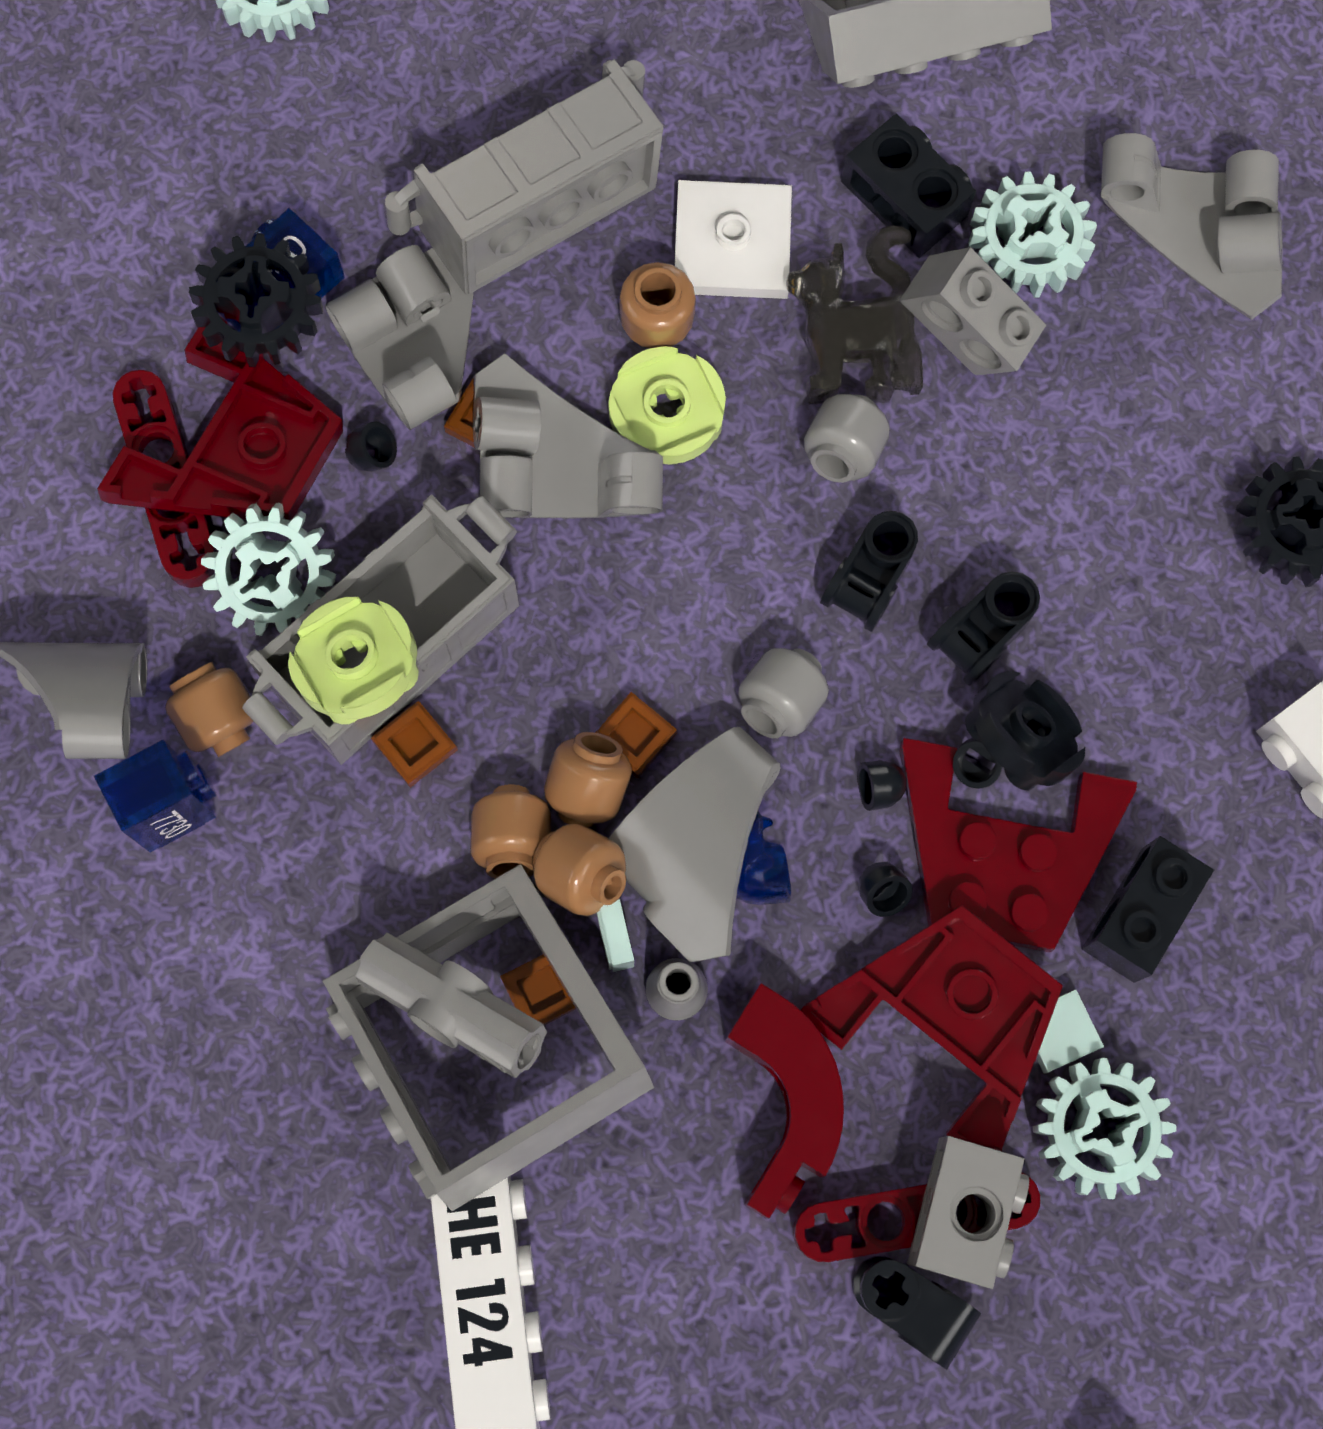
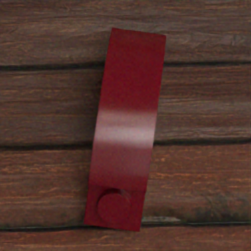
(806, 1072)

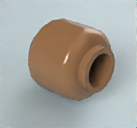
(657, 305)
(209, 709)
(587, 779)
(508, 829)
(579, 869)

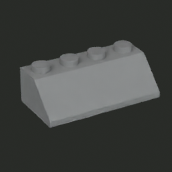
(902, 35)

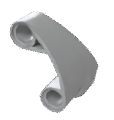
(1207, 224)
(408, 333)
(551, 457)
(84, 690)
(691, 841)

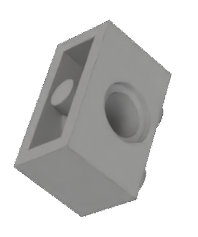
(940, 1241)

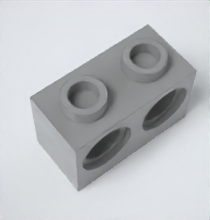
(973, 312)

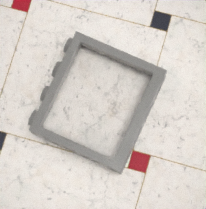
(439, 939)

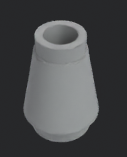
(672, 1005)

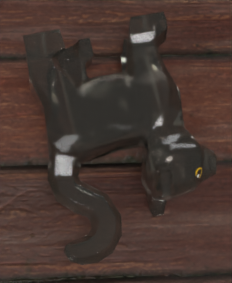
(859, 331)

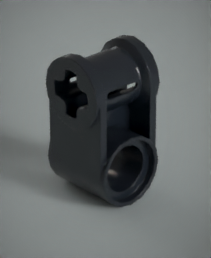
(869, 578)
(979, 632)
(921, 1313)

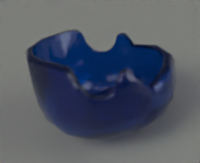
(764, 869)

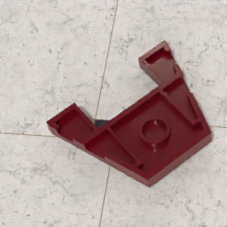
(257, 448)
(1006, 871)
(968, 996)

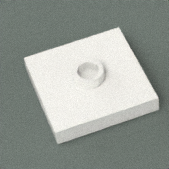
(734, 238)

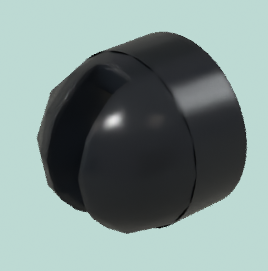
(371, 437)
(971, 771)
(880, 784)
(884, 889)

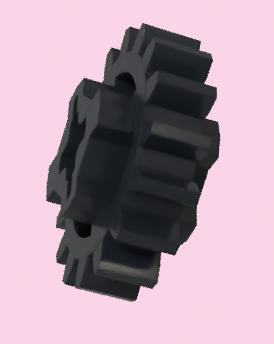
(234, 286)
(1276, 532)

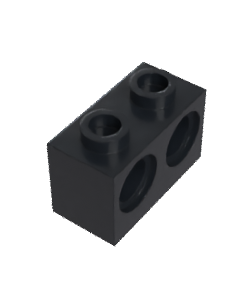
(896, 192)
(1148, 909)

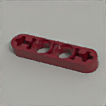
(161, 410)
(908, 1202)

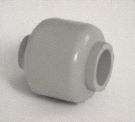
(846, 437)
(783, 692)

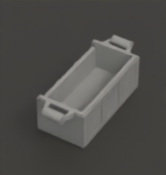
(536, 180)
(438, 583)

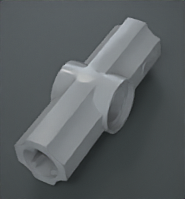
(451, 1004)

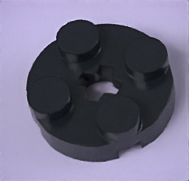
(1028, 757)

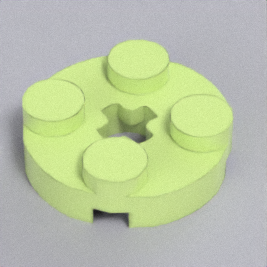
(679, 377)
(359, 690)

